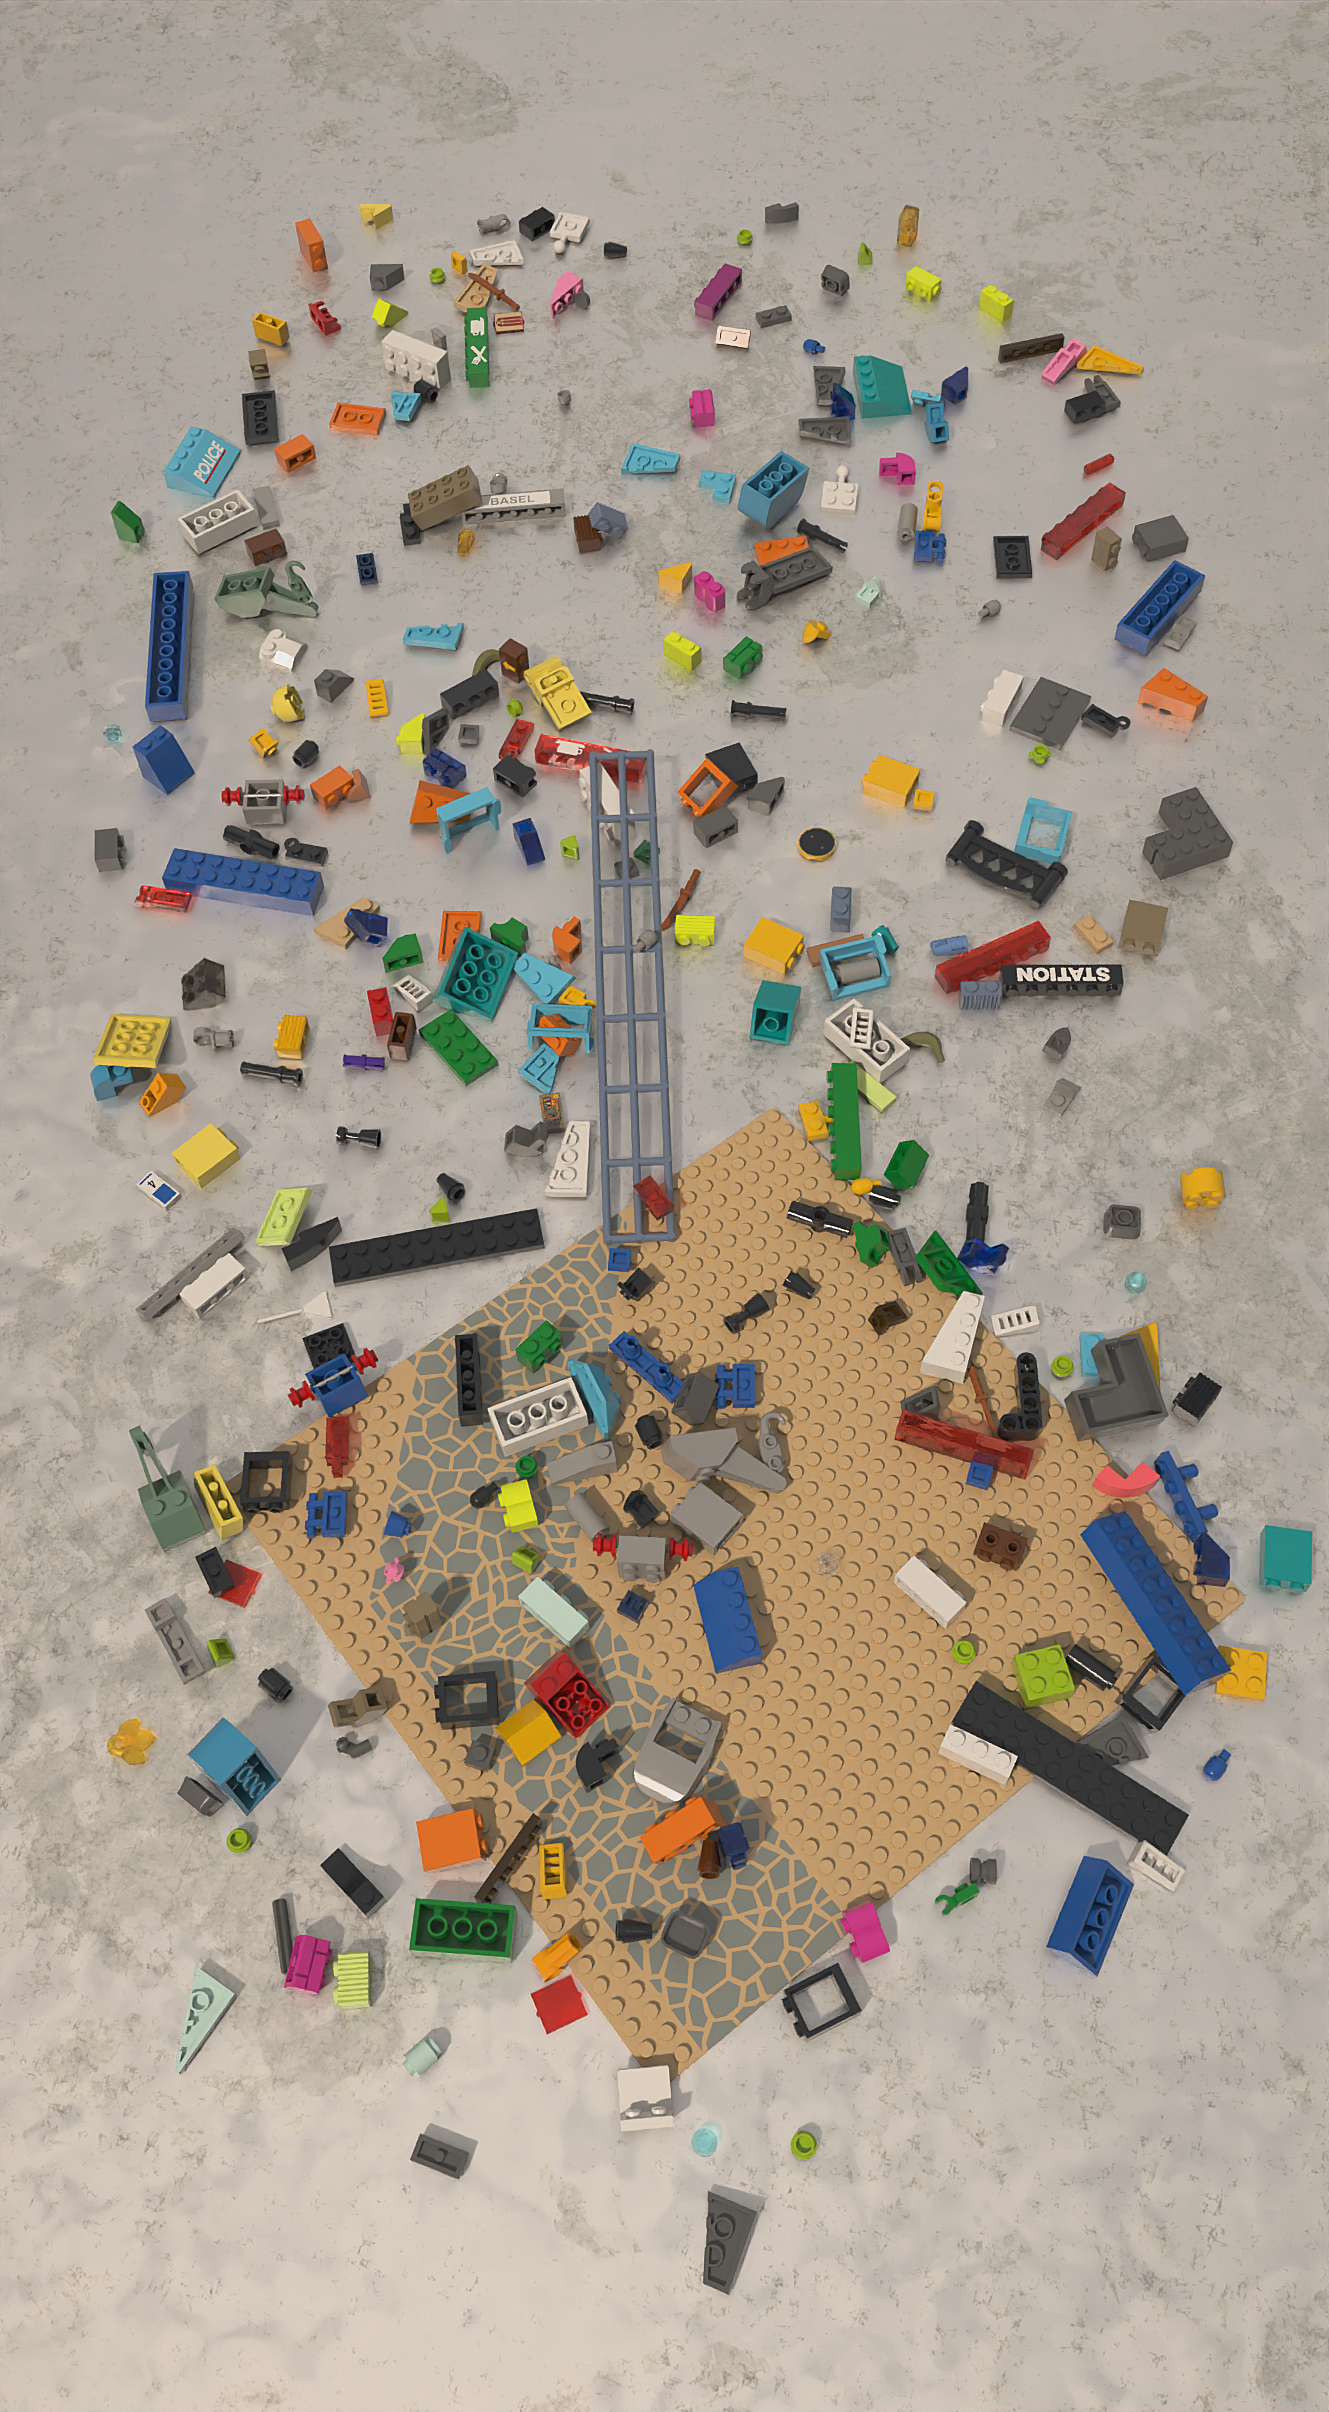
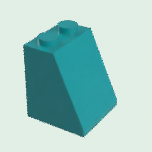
(774, 1012)

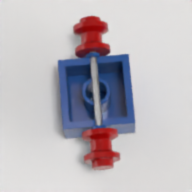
(335, 1383)

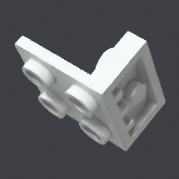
(645, 2098)

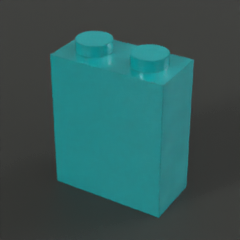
(1285, 1559)

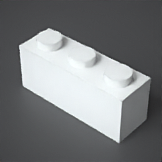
(1001, 698)
(214, 1285)
(930, 1591)
(977, 1754)

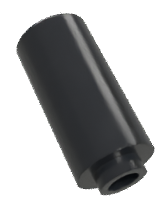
(1091, 1668)

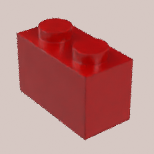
(380, 1011)

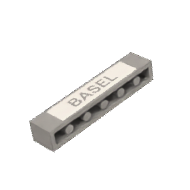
(517, 507)

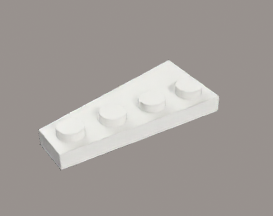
(572, 1163)

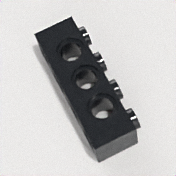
(469, 1380)

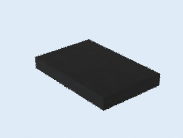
(1012, 557)

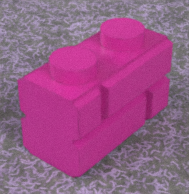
(702, 408)
(308, 1965)

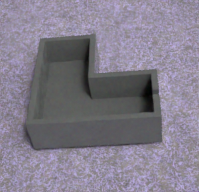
(1192, 838)
(1127, 1395)

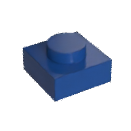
(619, 1260)
(979, 1475)

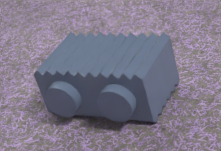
(608, 520)
(840, 909)
(980, 995)

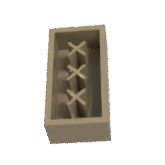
(444, 498)

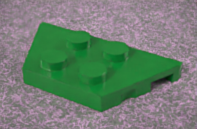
(944, 1267)

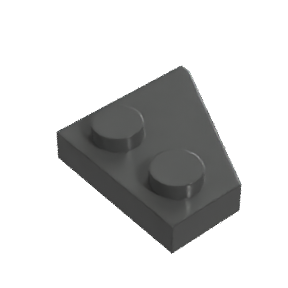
(433, 728)

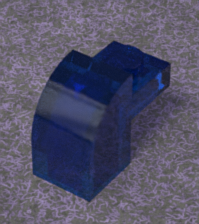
(981, 1257)

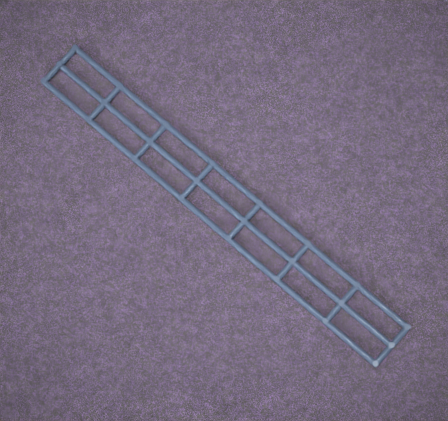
(634, 1162)

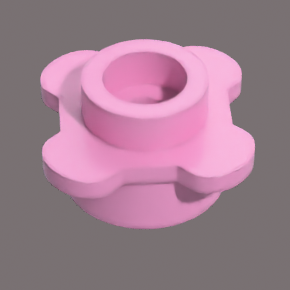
(393, 1571)

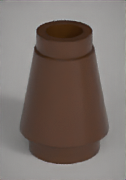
(709, 1860)

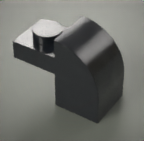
(589, 1763)

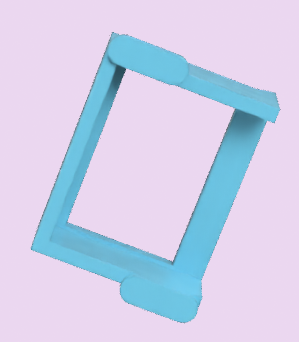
(464, 806)
(1039, 810)
(852, 949)
(570, 1014)

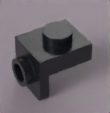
(636, 1285)

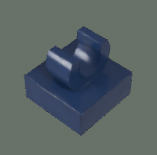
(632, 1606)

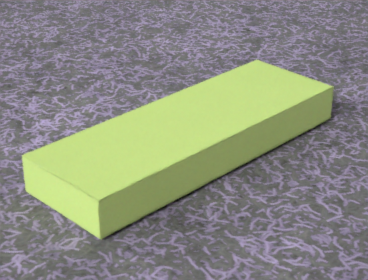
(873, 1091)

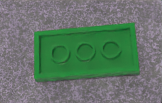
(458, 1047)

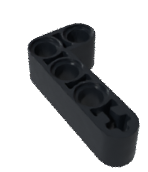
(1024, 1396)

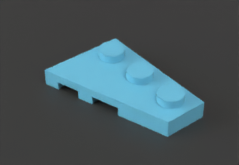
(543, 978)

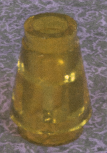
(465, 542)

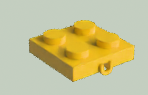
(1246, 1676)

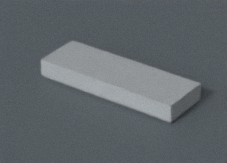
(266, 507)

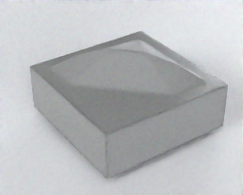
(439, 338)

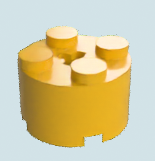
(1202, 1188)

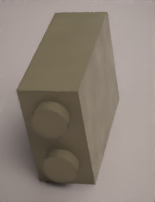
(1143, 928)

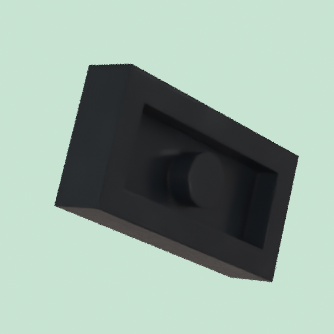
(215, 1572)

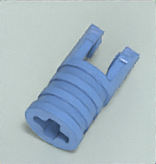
(949, 946)

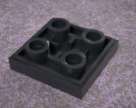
(328, 1345)

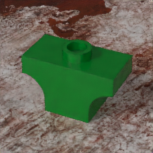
(511, 934)
(871, 1243)

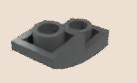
(781, 214)

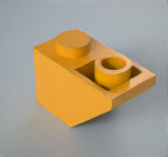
(162, 1093)

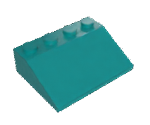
(880, 387)
(475, 975)

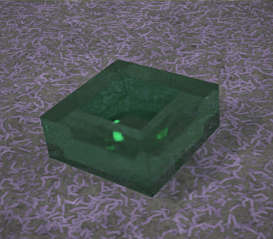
(643, 852)

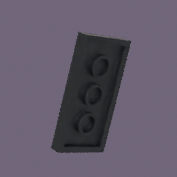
(260, 417)

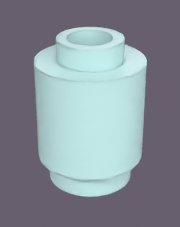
(421, 2057)

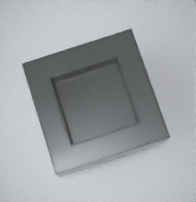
(468, 734)
(634, 871)
(480, 1756)

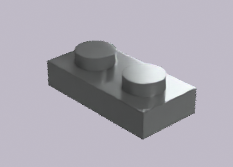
(773, 316)
(439, 2156)

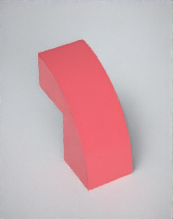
(1136, 1484)

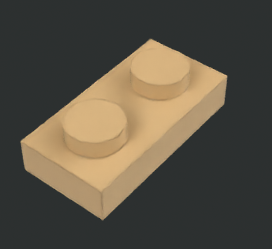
(1093, 934)

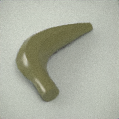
(484, 659)
(926, 1039)

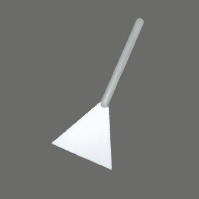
(318, 1306)

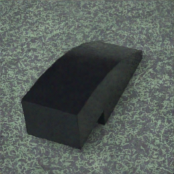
(311, 1243)

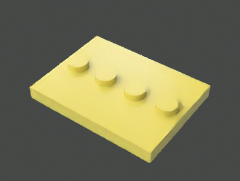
(132, 1041)

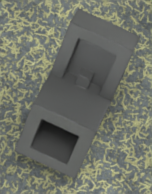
(525, 1141)

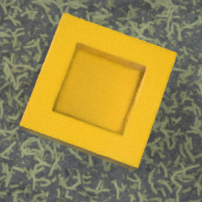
(459, 262)
(923, 800)

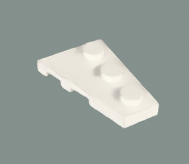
(498, 254)

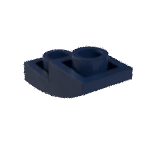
(366, 568)

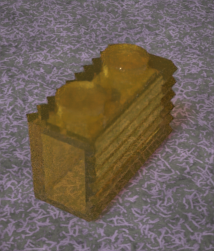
(908, 226)

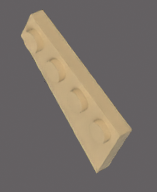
(474, 294)

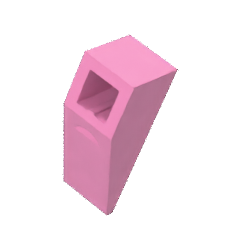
(564, 292)

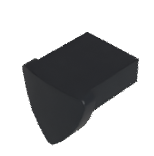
(640, 1508)

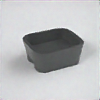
(835, 280)
(1122, 1222)
(199, 1797)
(685, 1934)

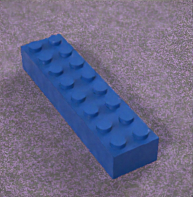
(244, 882)
(1155, 1602)

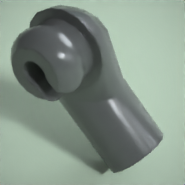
(352, 1750)

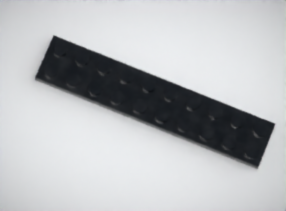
(436, 1247)
(1071, 1769)

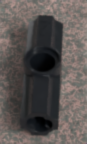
(251, 842)
(977, 1211)
(808, 1215)

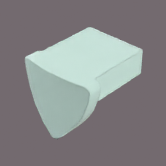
(869, 592)

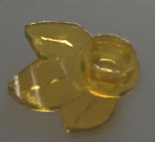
(134, 1741)

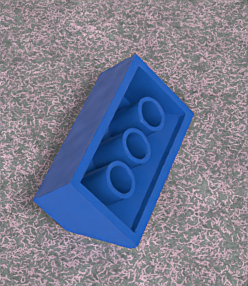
(727, 1621)
(1090, 1915)

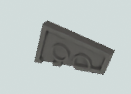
(824, 380)
(726, 2241)

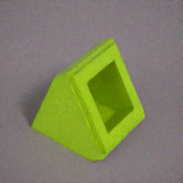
(864, 254)
(570, 847)
(439, 1212)
(525, 1559)
(220, 1652)

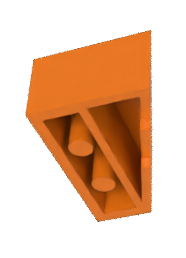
(1173, 694)
(431, 796)
(682, 1829)

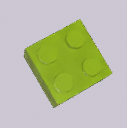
(1043, 1676)

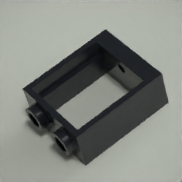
(266, 1460)
(1138, 1710)
(470, 1720)
(844, 1990)

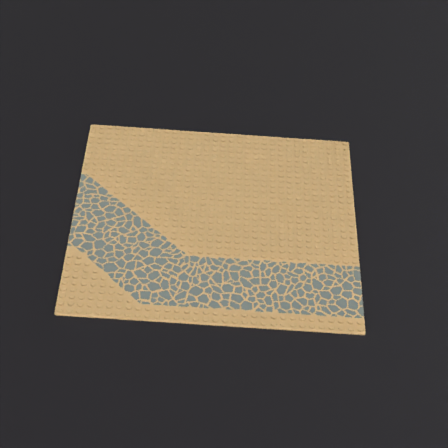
(856, 1683)

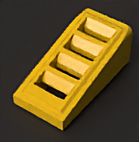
(376, 687)
(556, 1886)

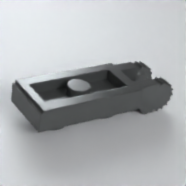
(1111, 400)
(904, 1255)

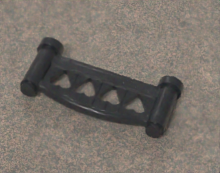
(1043, 879)

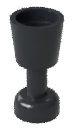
(367, 1137)
(752, 1309)

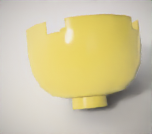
(287, 703)

